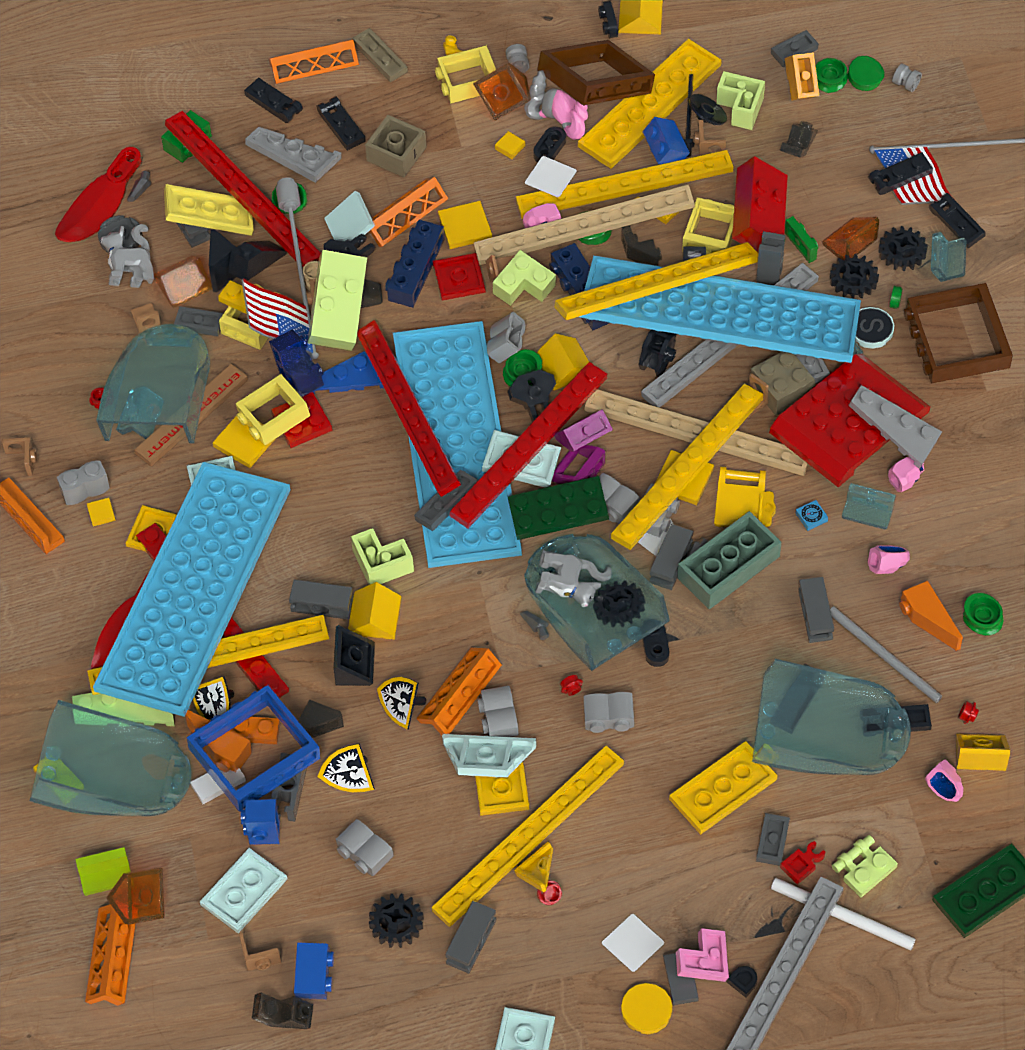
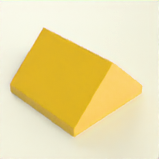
(640, 16)
(562, 358)
(375, 612)
(982, 752)

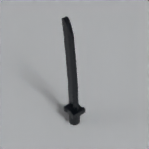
(688, 141)

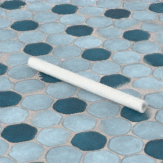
(848, 916)

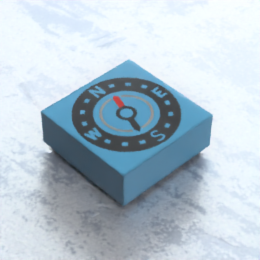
(811, 515)

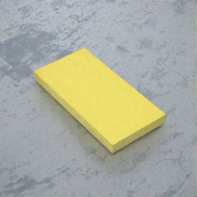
(206, 210)

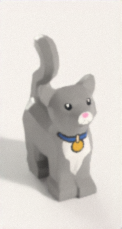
(128, 259)
(565, 579)

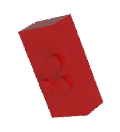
(758, 202)

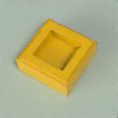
(510, 145)
(101, 512)

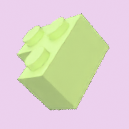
(743, 96)
(523, 274)
(381, 562)

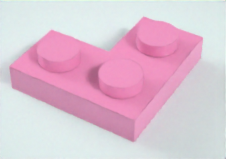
(709, 961)

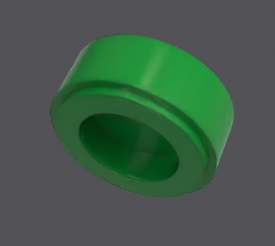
(896, 297)

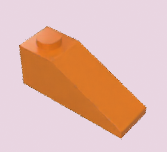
(928, 613)
(228, 750)

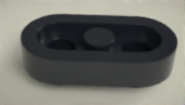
(610, 24)
(546, 145)
(654, 642)

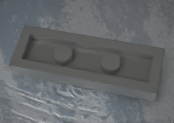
(439, 507)

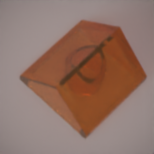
(503, 90)
(853, 237)
(183, 281)
(139, 896)

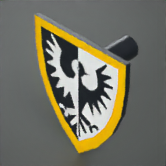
(213, 698)
(399, 699)
(347, 770)

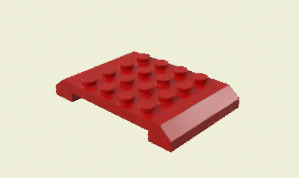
(831, 433)

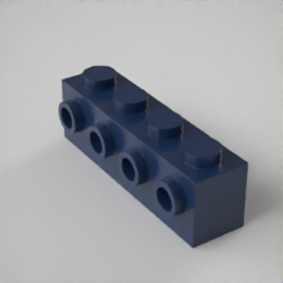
(415, 263)
(573, 273)

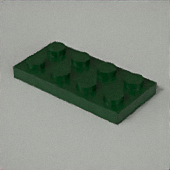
(558, 508)
(984, 891)

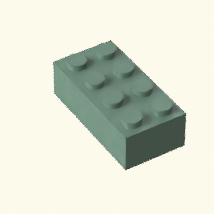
(729, 560)

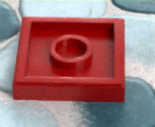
(459, 276)

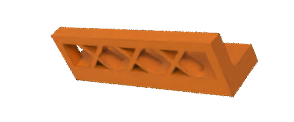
(311, 53)
(403, 202)
(29, 517)
(460, 691)
(116, 958)

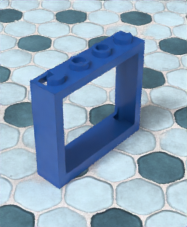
(275, 775)

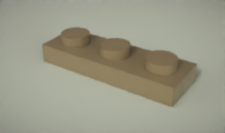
(380, 55)

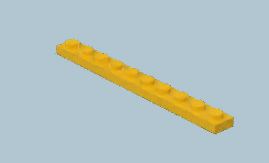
(631, 182)
(656, 281)
(686, 467)
(259, 642)
(527, 836)

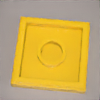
(464, 224)
(239, 443)
(695, 488)
(146, 517)
(502, 793)

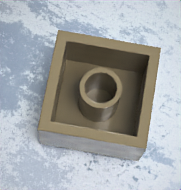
(395, 146)
(786, 380)

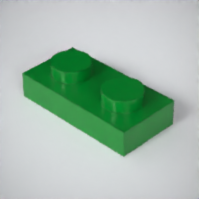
(803, 242)

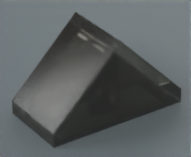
(320, 719)

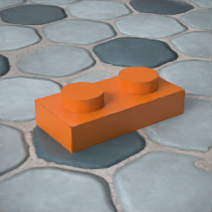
(259, 730)

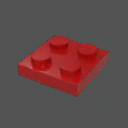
(310, 428)

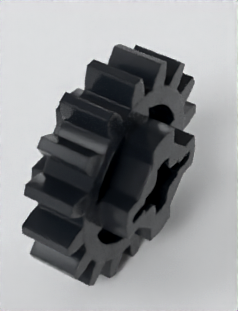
(903, 248)
(854, 276)
(617, 605)
(388, 913)

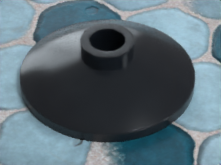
(707, 109)

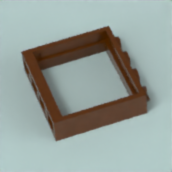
(633, 81)
(950, 299)

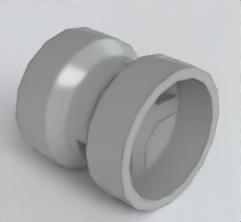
(517, 56)
(907, 77)

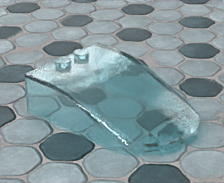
(157, 381)
(578, 624)
(820, 722)
(108, 765)

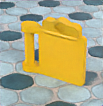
(737, 500)

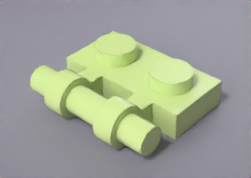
(870, 871)

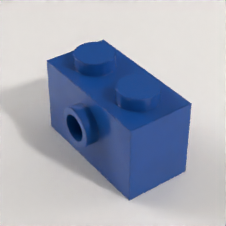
(665, 141)
(261, 821)
(312, 971)

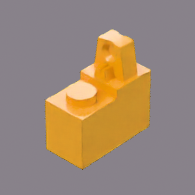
(802, 76)

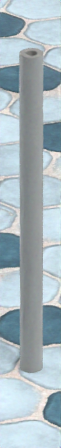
(885, 655)

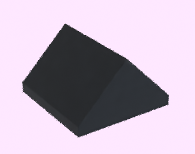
(219, 260)
(353, 658)

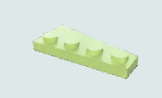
(124, 709)

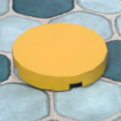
(646, 1008)

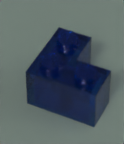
(296, 363)

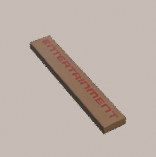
(169, 435)

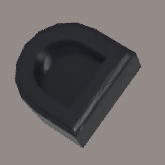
(743, 980)

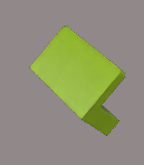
(102, 870)

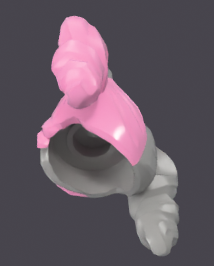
(557, 106)

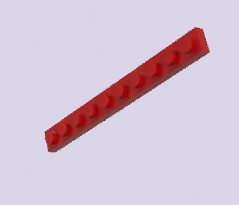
(240, 187)
(408, 409)
(528, 445)
(255, 668)

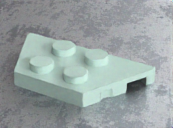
(487, 754)

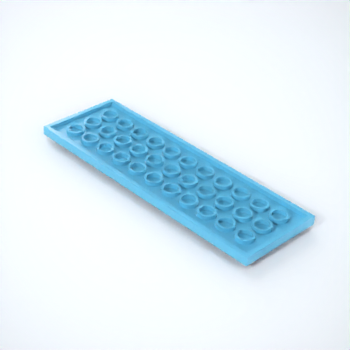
(735, 312)
(457, 394)
(192, 589)

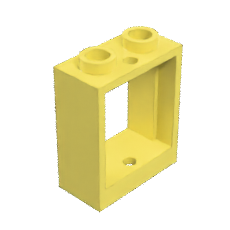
(462, 61)
(712, 210)
(239, 330)
(288, 419)

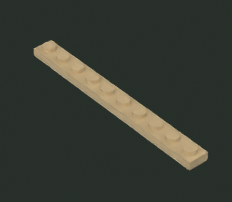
(586, 224)
(688, 428)

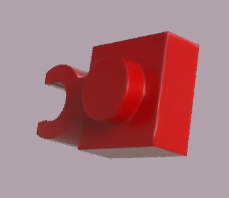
(800, 864)

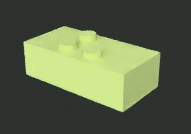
(337, 300)

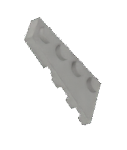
(293, 154)
(905, 430)

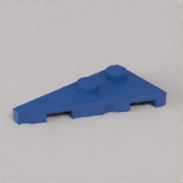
(350, 375)

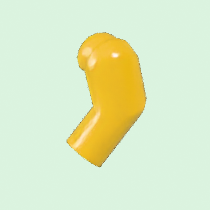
(450, 45)

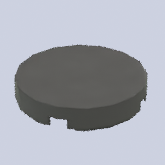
(113, 225)

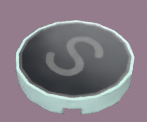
(874, 328)

